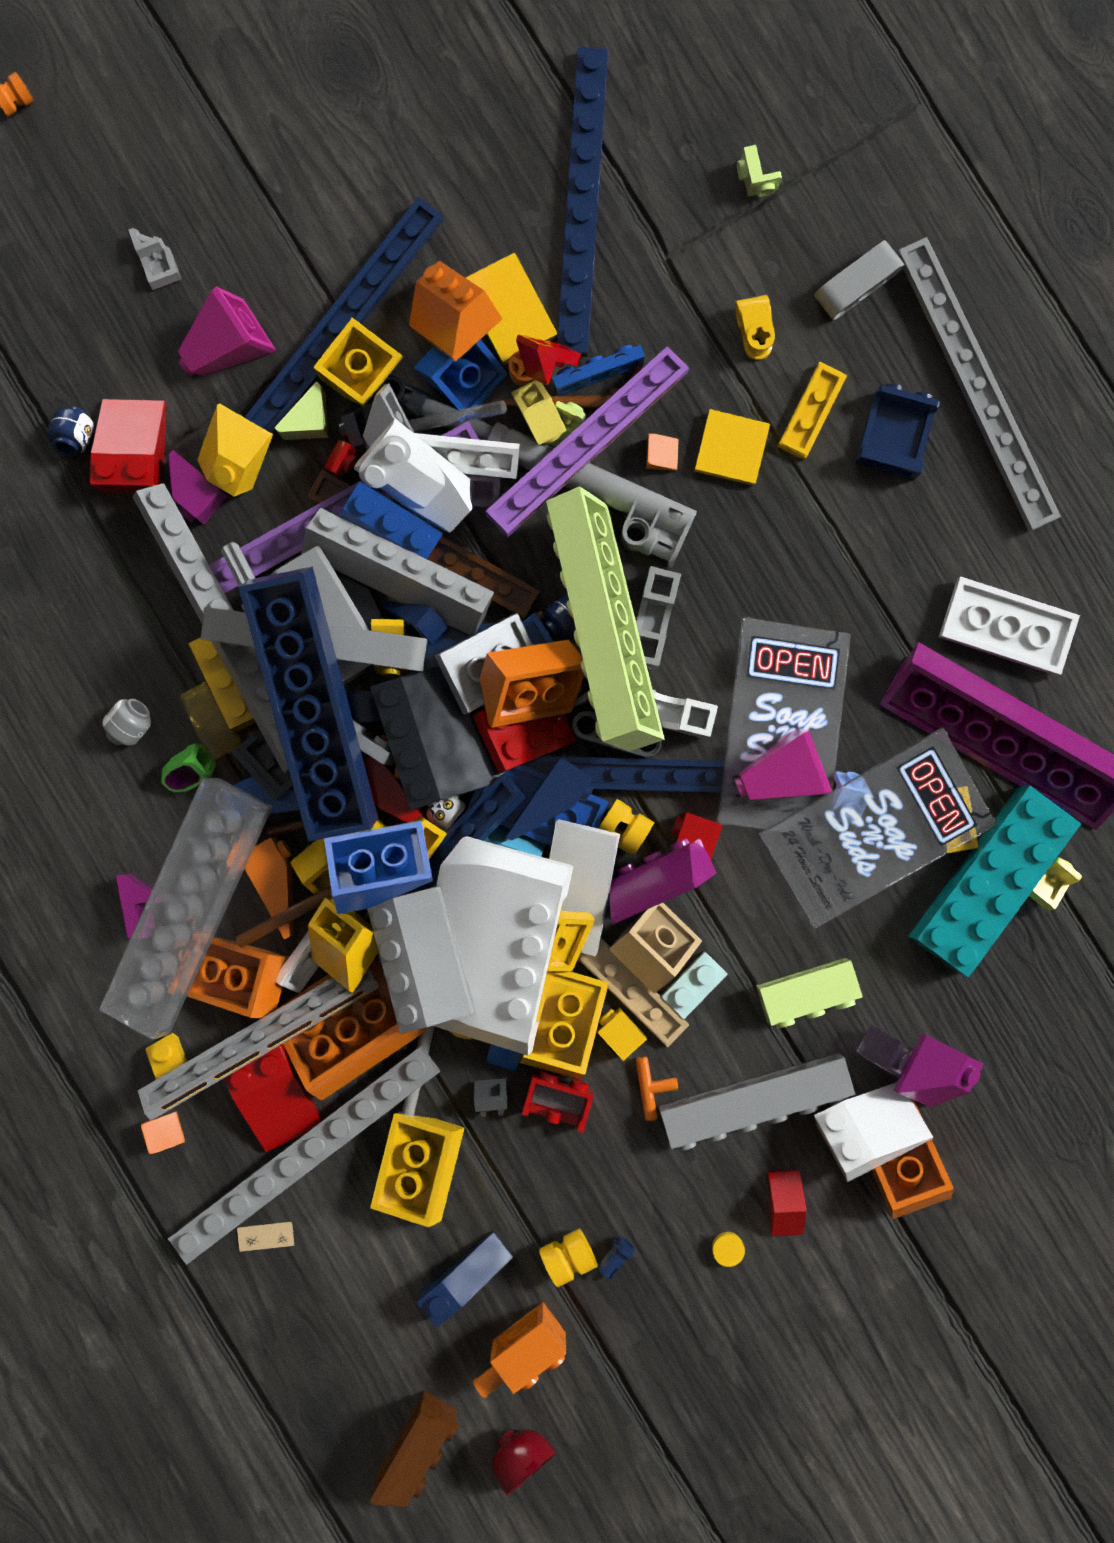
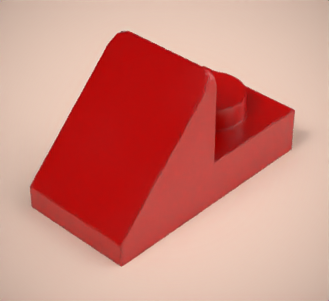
(542, 356)

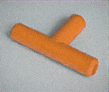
(649, 1087)

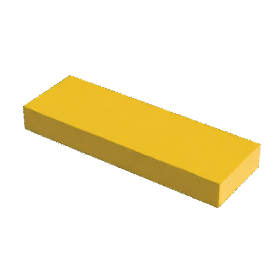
(812, 410)

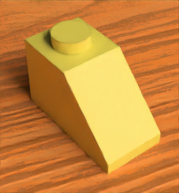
(539, 412)

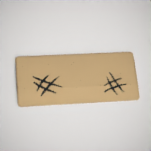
(265, 1236)

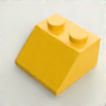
(357, 363)

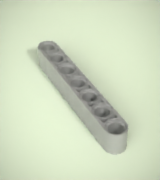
(348, 643)

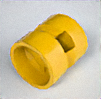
(635, 831)
(568, 1257)

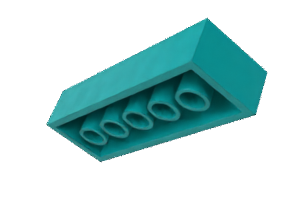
(994, 880)

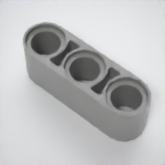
(859, 280)

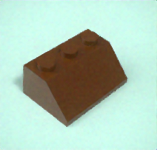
(415, 1452)

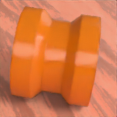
(516, 375)

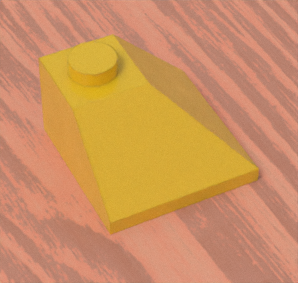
(233, 451)

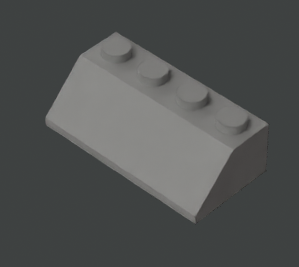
(336, 602)
(420, 960)

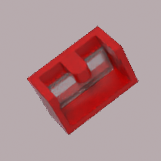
(558, 1099)

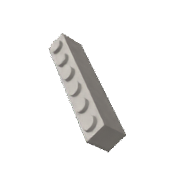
(398, 571)
(756, 1101)

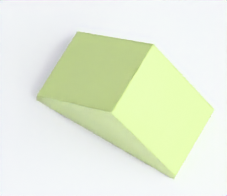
(307, 417)

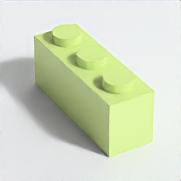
(809, 992)

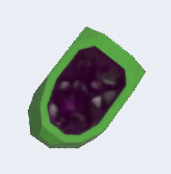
(188, 768)

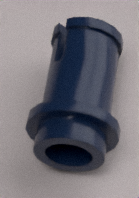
(615, 1257)

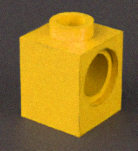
(620, 1033)

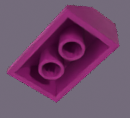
(659, 878)

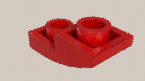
(341, 459)

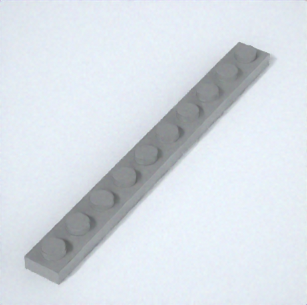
(978, 384)
(205, 591)
(304, 1155)

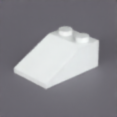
(871, 1130)

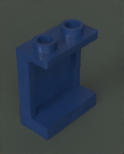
(897, 431)

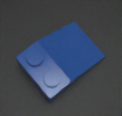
(376, 865)

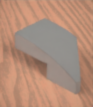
(156, 259)

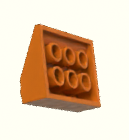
(348, 1040)

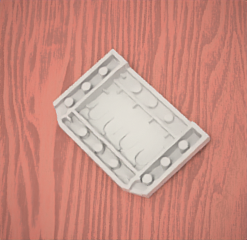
(504, 928)

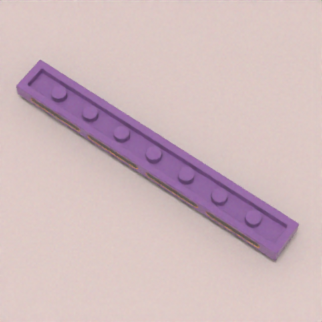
(587, 441)

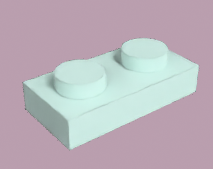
(694, 985)

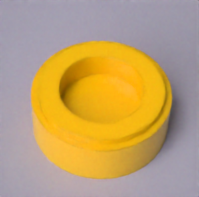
(728, 1249)

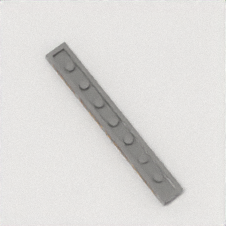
(250, 1044)

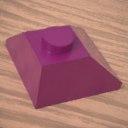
(937, 1073)

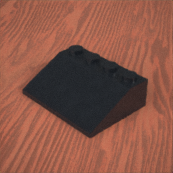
(431, 739)

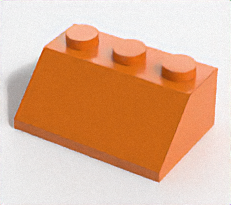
(451, 311)
(530, 682)

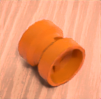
(14, 94)

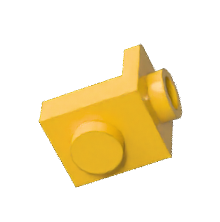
(166, 1055)

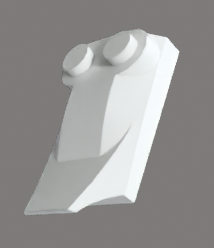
(416, 477)

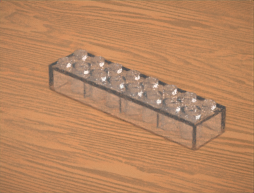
(185, 907)

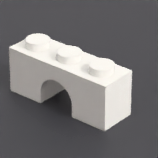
(685, 715)

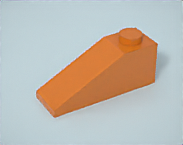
(272, 877)

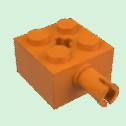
(524, 1352)

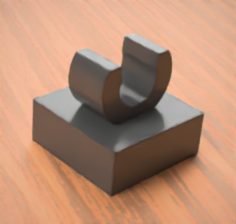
(490, 1096)

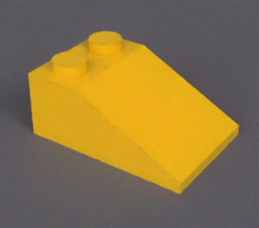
(567, 1023)

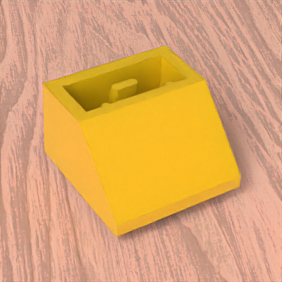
(341, 944)

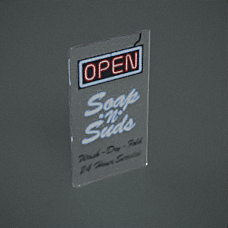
(782, 683)
(878, 828)

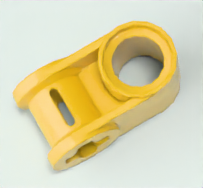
(755, 322)

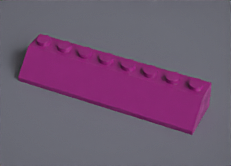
(1004, 734)

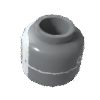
(127, 722)

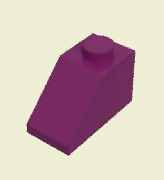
(192, 491)

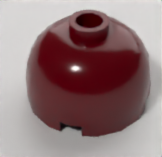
(519, 1458)

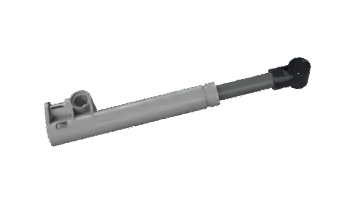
(658, 517)

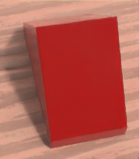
(786, 1203)

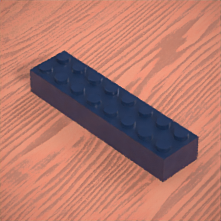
(309, 703)

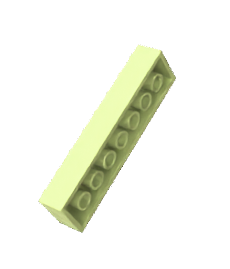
(604, 621)

